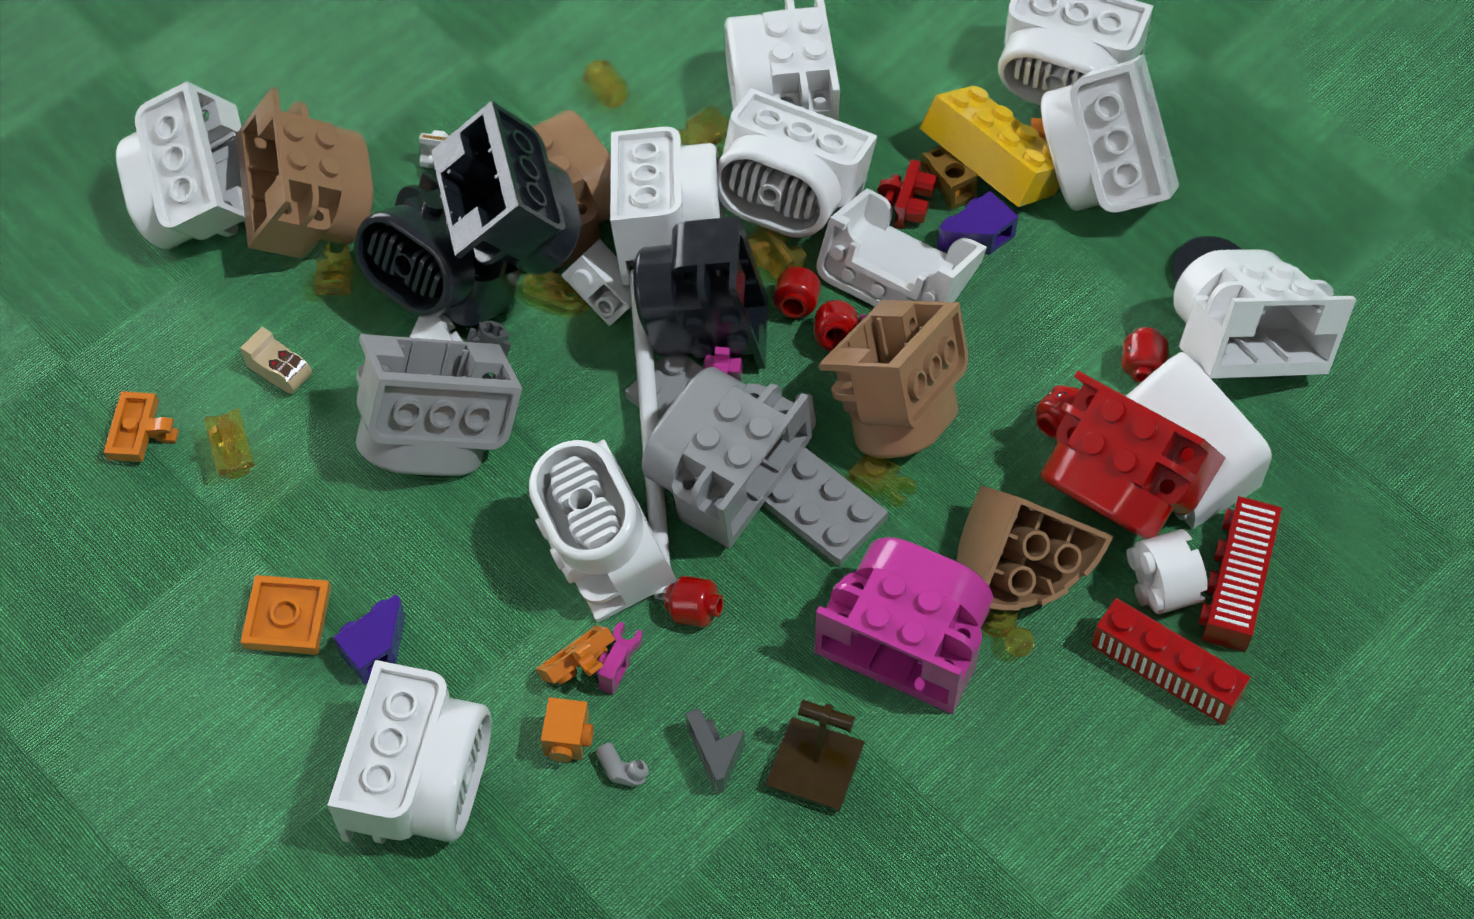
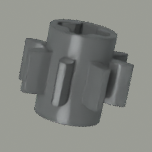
(491, 333)

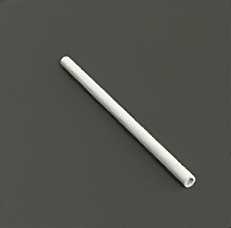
(649, 419)

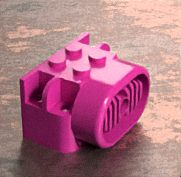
(907, 621)

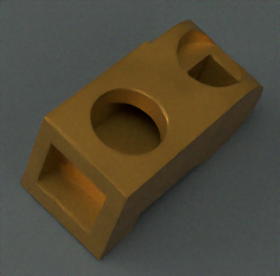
(953, 177)

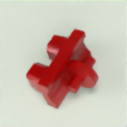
(903, 194)

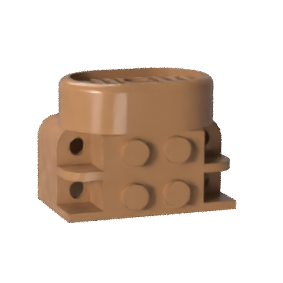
(588, 163)
(301, 179)
(900, 375)

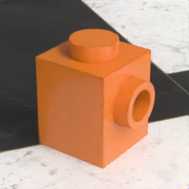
(566, 730)

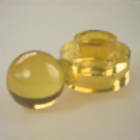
(1017, 640)

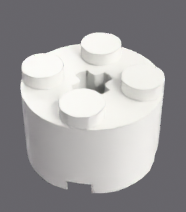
(1167, 572)

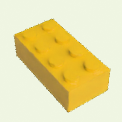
(992, 144)

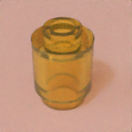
(606, 83)

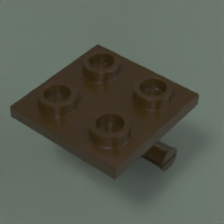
(814, 759)

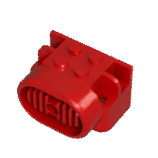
(1128, 460)

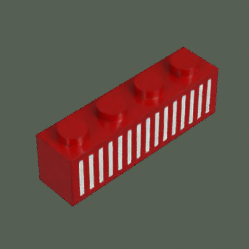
(1241, 573)
(1170, 661)

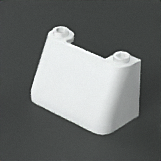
(885, 264)
(1193, 401)

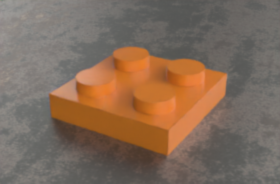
(286, 615)

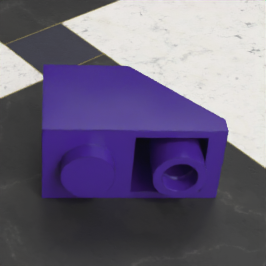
(982, 220)
(372, 637)

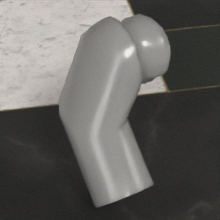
(621, 772)

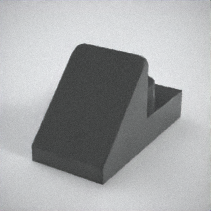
(716, 754)

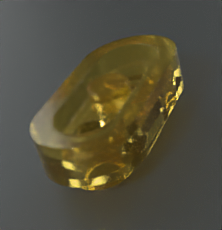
(553, 294)

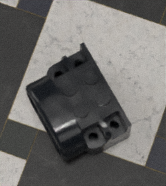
(506, 193)
(413, 262)
(702, 292)

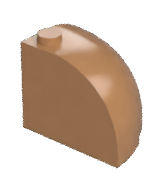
(1026, 549)

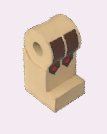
(275, 361)

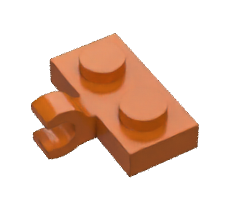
(134, 424)
(581, 652)

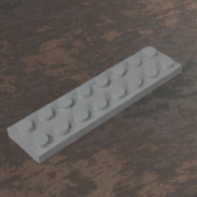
(809, 496)

